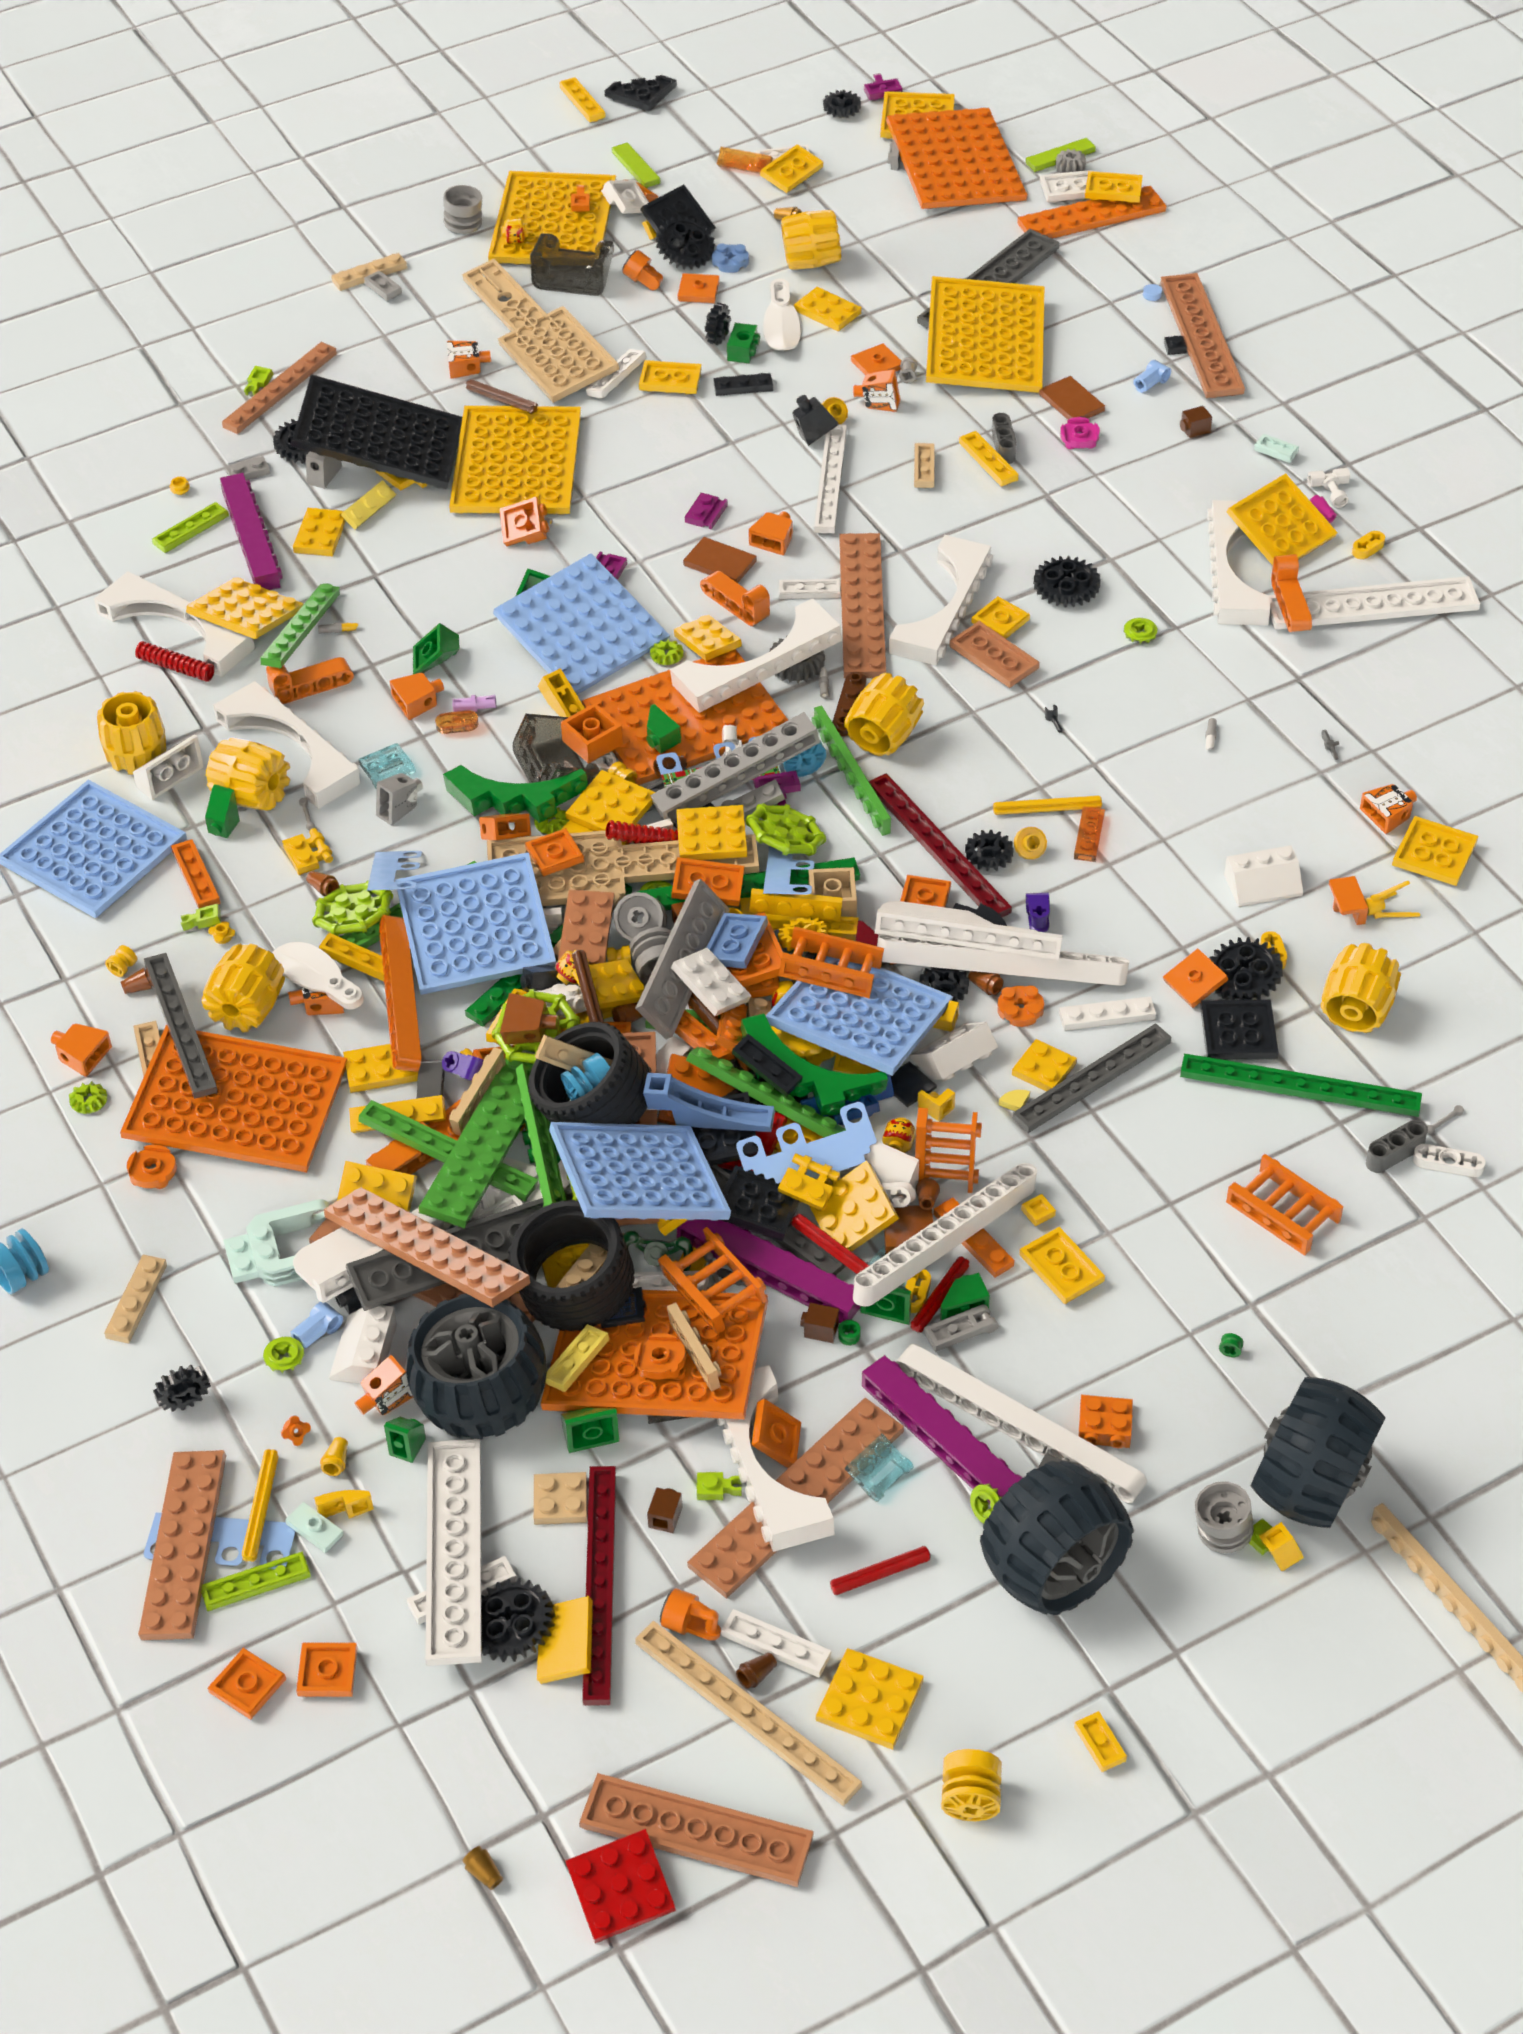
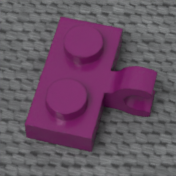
(877, 89)
(787, 781)

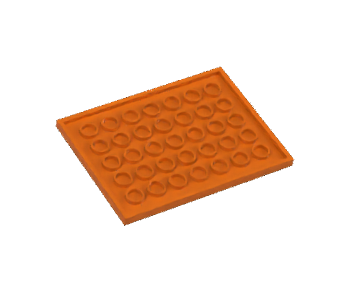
(956, 158)
(750, 710)
(265, 1108)
(615, 1381)

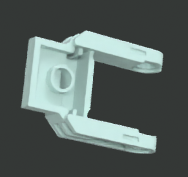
(257, 1252)

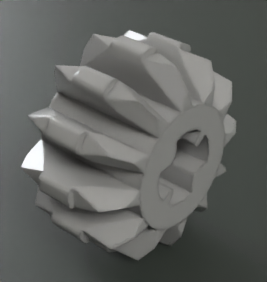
(1070, 161)

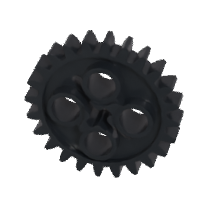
(671, 238)
(282, 443)
(1066, 581)
(1244, 965)
(513, 1619)

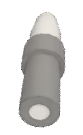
(823, 683)
(1211, 733)

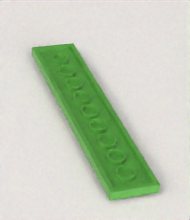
(478, 1151)

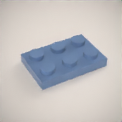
(737, 938)

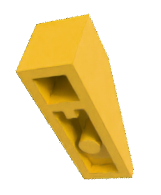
(560, 694)

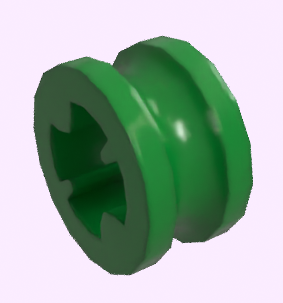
(847, 1326)
(1231, 1345)

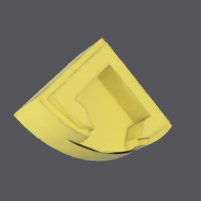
(1014, 1099)

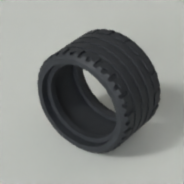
(614, 1100)
(588, 1302)

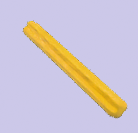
(1046, 805)
(260, 1505)

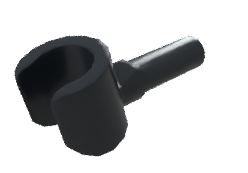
(1052, 715)

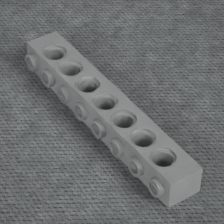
(737, 767)

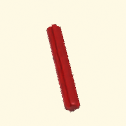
(828, 1243)
(935, 1300)
(880, 1570)

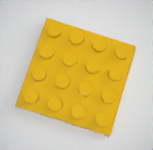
(913, 103)
(1281, 520)
(244, 608)

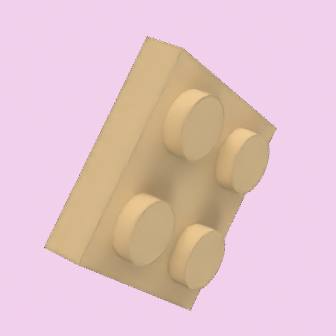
(560, 1498)

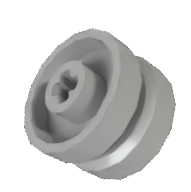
(631, 907)

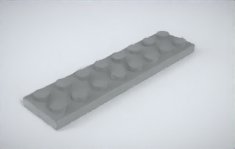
(665, 992)

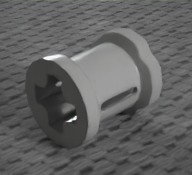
(908, 366)

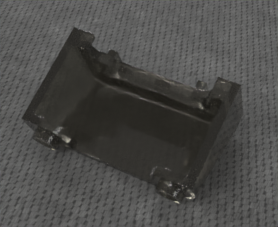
(570, 269)
(543, 753)

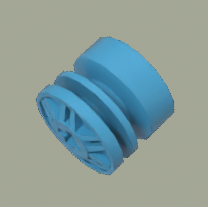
(807, 761)
(581, 1083)
(21, 1258)

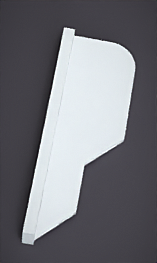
(962, 929)
(325, 1260)

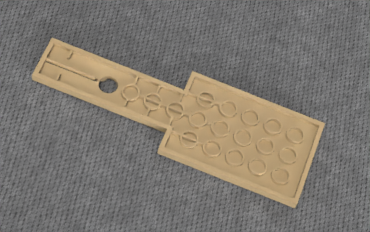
(547, 347)
(609, 864)

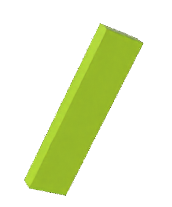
(1048, 158)
(635, 165)
(190, 527)
(254, 1581)

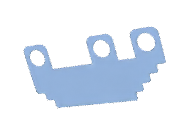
(838, 1150)

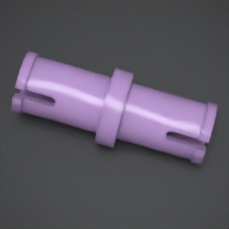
(474, 703)

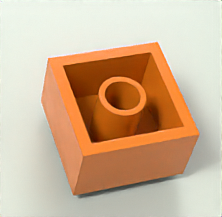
(591, 733)

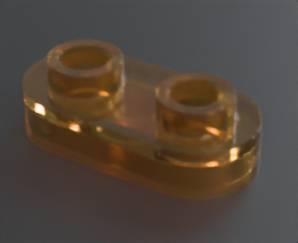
(456, 722)

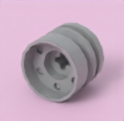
(462, 209)
(646, 949)
(1224, 1517)

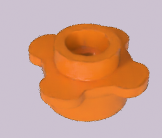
(289, 1427)

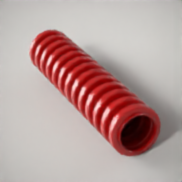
(174, 661)
(638, 834)

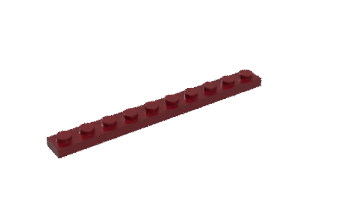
(938, 845)
(600, 1582)

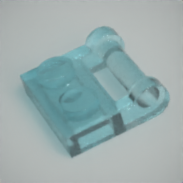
(384, 760)
(872, 1461)

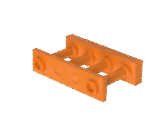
(829, 975)
(926, 1141)
(1278, 1223)
(702, 1299)

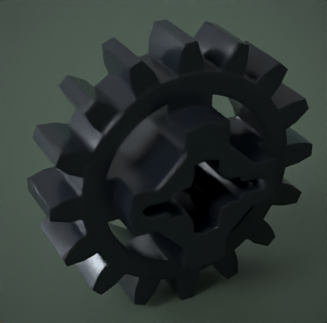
(842, 104)
(717, 324)
(989, 850)
(946, 981)
(181, 1388)

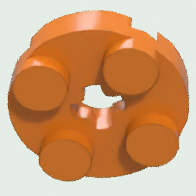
(1025, 995)
(156, 1177)
(662, 1368)

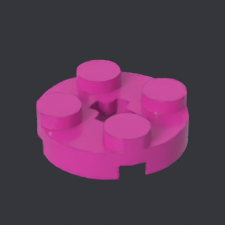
(1086, 439)

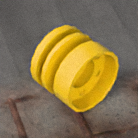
(971, 1785)

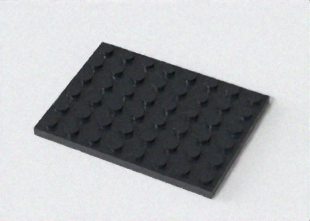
(377, 431)

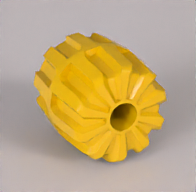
(811, 239)
(884, 714)
(130, 730)
(251, 771)
(243, 987)
(1360, 988)

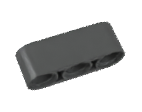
(1004, 437)
(430, 1079)
(1396, 1146)

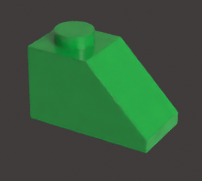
(662, 730)
(222, 811)
(964, 1295)
(404, 1438)

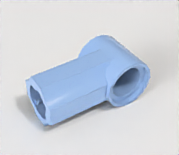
(1154, 373)
(322, 1319)

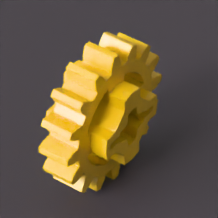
(786, 932)

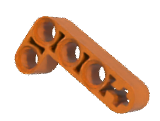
(1289, 593)
(747, 605)
(308, 680)

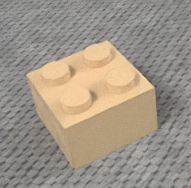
(836, 883)

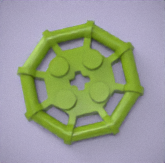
(785, 831)
(351, 909)
(559, 1002)

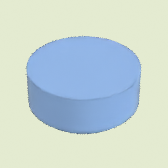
(1152, 292)

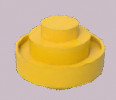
(836, 408)
(1030, 843)

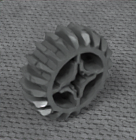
(803, 670)

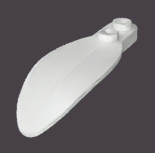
(781, 319)
(317, 972)

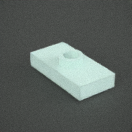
(1276, 448)
(314, 1527)

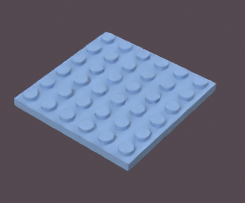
(581, 623)
(91, 848)
(475, 923)
(868, 1030)
(639, 1171)

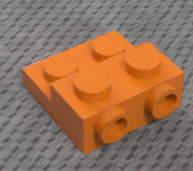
(524, 522)
(1106, 1421)

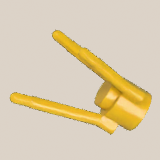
(1377, 904)

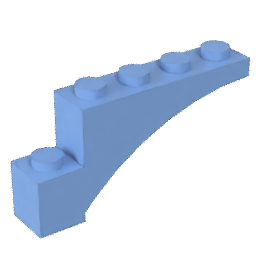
(702, 1109)

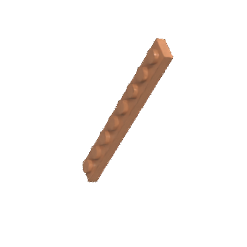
(279, 388)

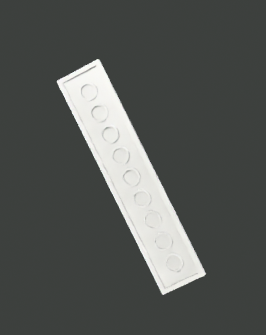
(1385, 601)
(453, 1553)

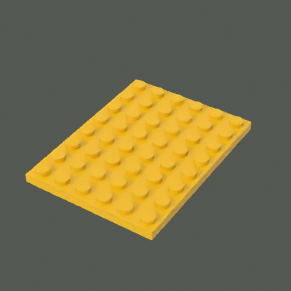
(545, 206)
(985, 334)
(515, 457)

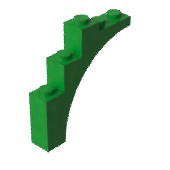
(537, 798)
(828, 1087)

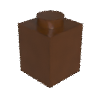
(1196, 421)
(820, 1322)
(664, 1510)

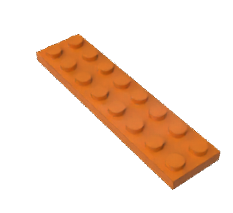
(1091, 214)

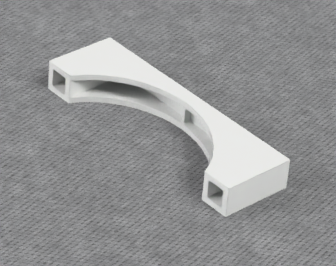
(137, 597)
(1234, 599)
(928, 638)
(709, 685)
(256, 708)
(785, 1514)

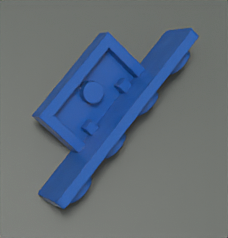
(870, 1102)

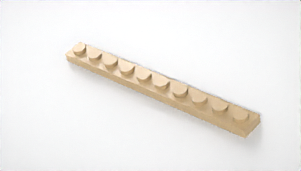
(1452, 1596)
(749, 1713)

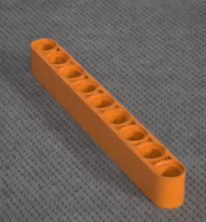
(400, 994)

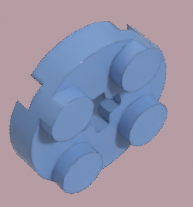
(737, 252)

